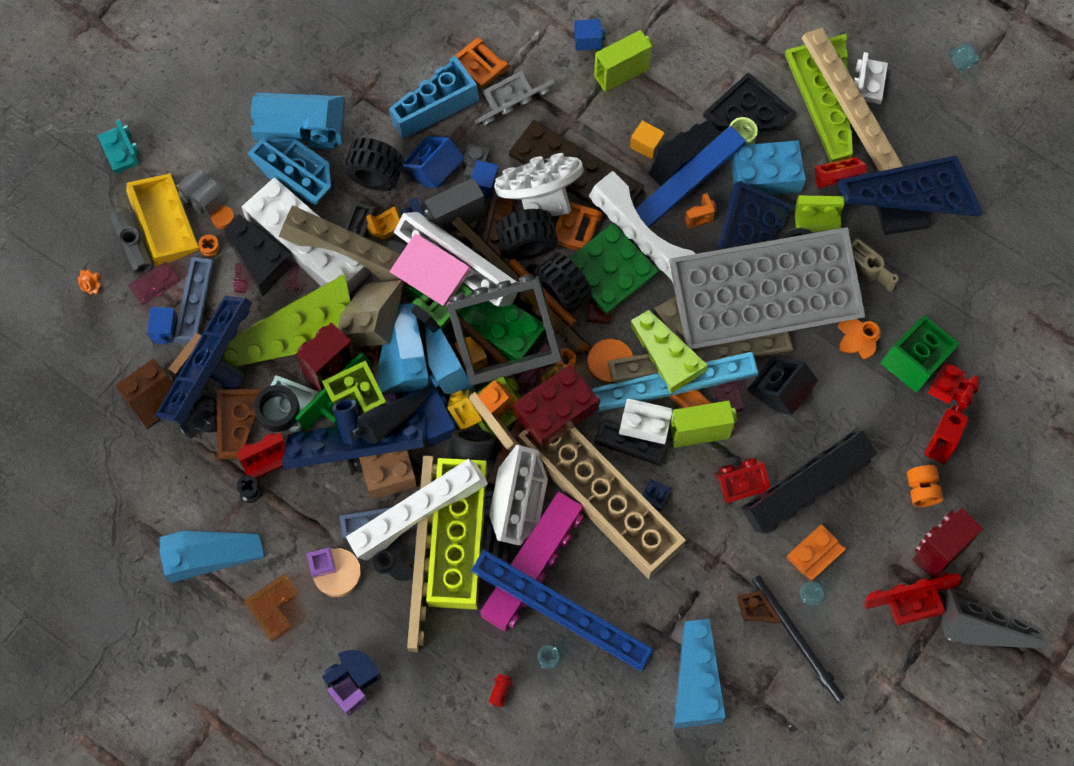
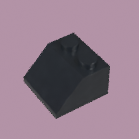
(783, 384)

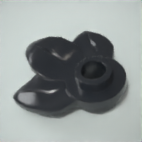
(201, 418)
(400, 560)

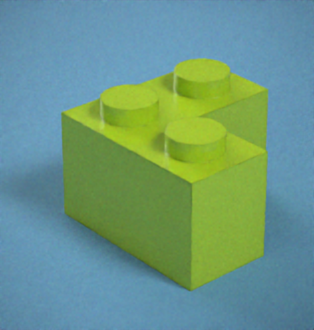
(355, 384)

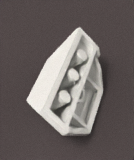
(518, 495)

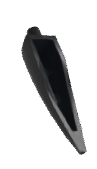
(387, 417)

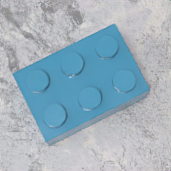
(770, 167)

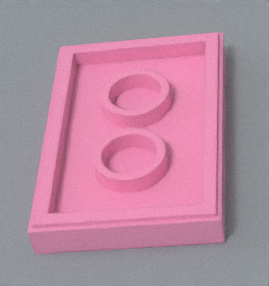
(430, 270)

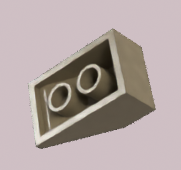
(372, 314)

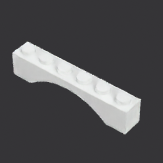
(614, 199)
(387, 527)

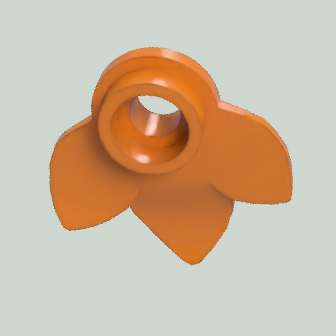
(856, 339)

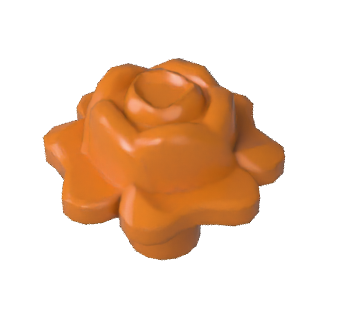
(89, 282)

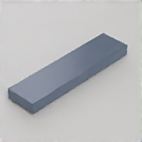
(194, 299)

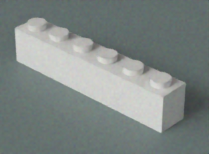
(482, 271)

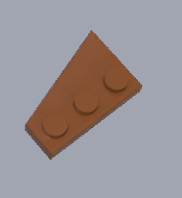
(234, 420)

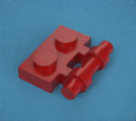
(949, 380)

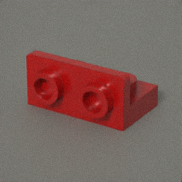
(833, 172)
(743, 480)

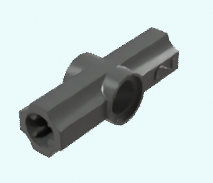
(136, 250)

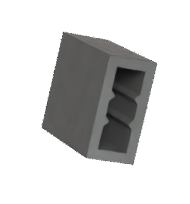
(462, 200)

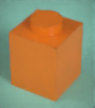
(497, 398)

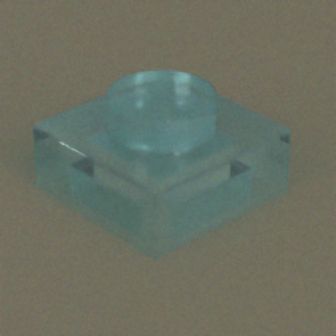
(964, 56)

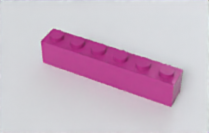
(535, 557)

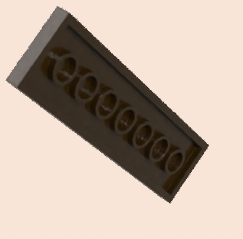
(479, 246)

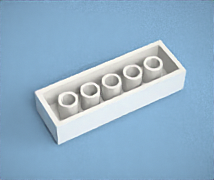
(268, 213)

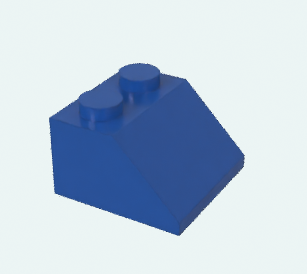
(433, 161)

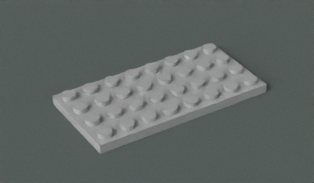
(766, 288)

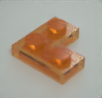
(266, 604)

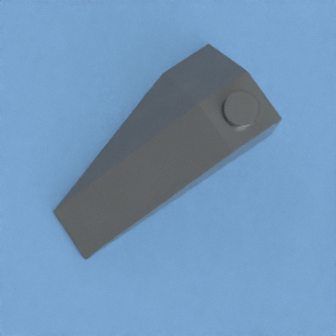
(977, 625)

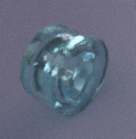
(552, 663)

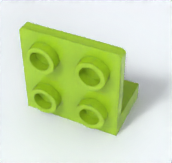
(818, 212)

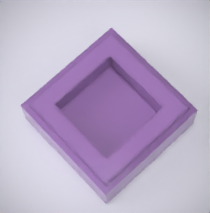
(321, 562)

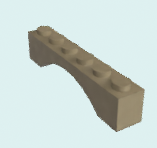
(310, 230)

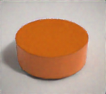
(222, 217)

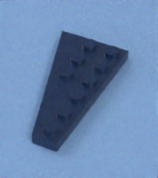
(922, 186)
(752, 217)

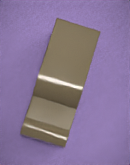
(865, 259)

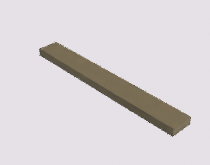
(762, 347)

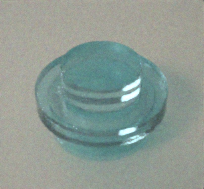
(811, 593)

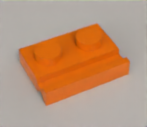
(816, 553)

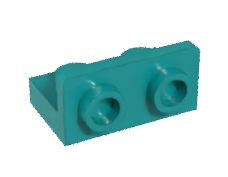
(118, 148)

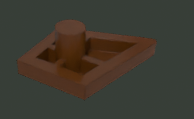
(757, 608)

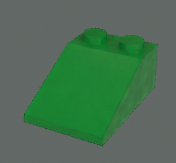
(919, 353)

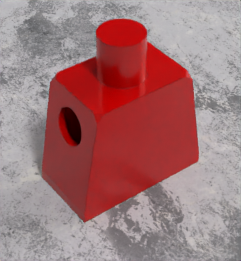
(950, 429)

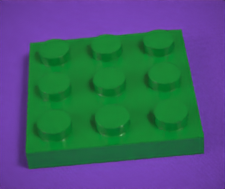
(613, 268)

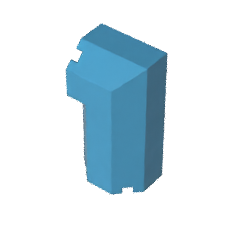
(299, 116)

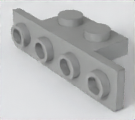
(509, 92)

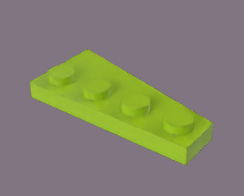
(672, 357)

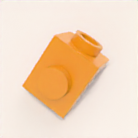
(384, 224)

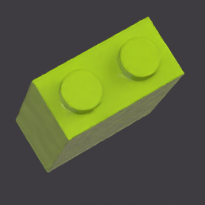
(623, 60)
(702, 423)

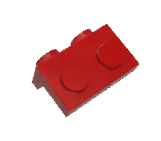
(262, 456)

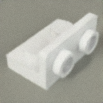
(871, 79)
(645, 421)

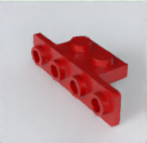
(915, 600)

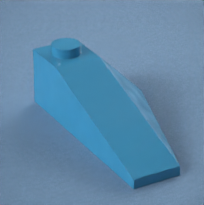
(403, 360)
(444, 364)
(201, 552)

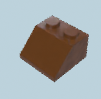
(145, 391)

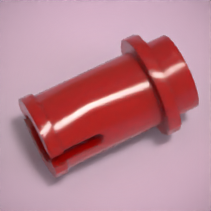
(500, 690)

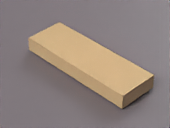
(494, 423)

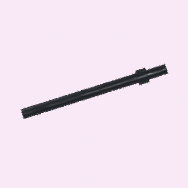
(825, 678)

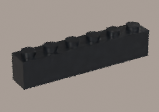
(809, 481)

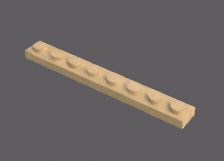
(851, 100)
(421, 565)

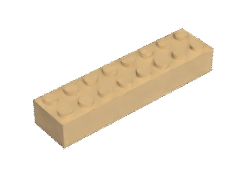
(609, 501)

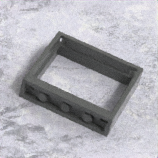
(514, 366)

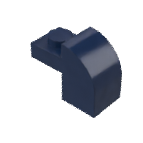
(353, 664)

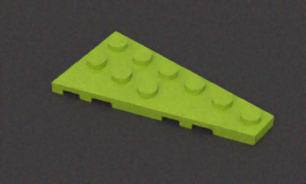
(821, 102)
(290, 326)

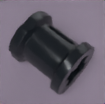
(246, 495)

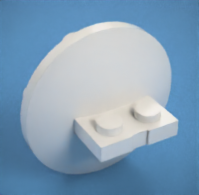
(540, 183)

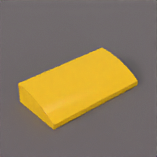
(161, 219)

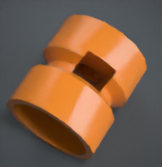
(924, 485)

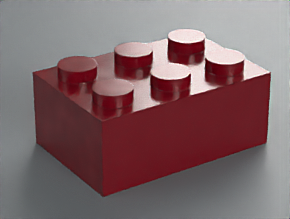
(324, 355)
(556, 406)
(946, 542)

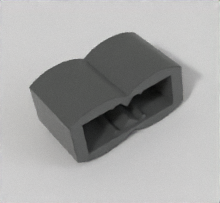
(202, 192)

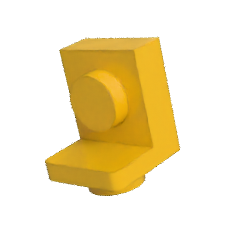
(463, 410)

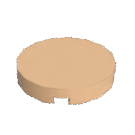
(346, 575)

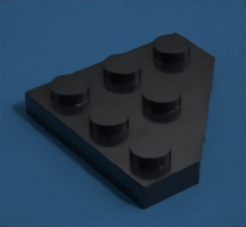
(753, 101)

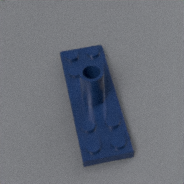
(207, 362)
(337, 445)

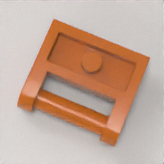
(477, 68)
(569, 226)

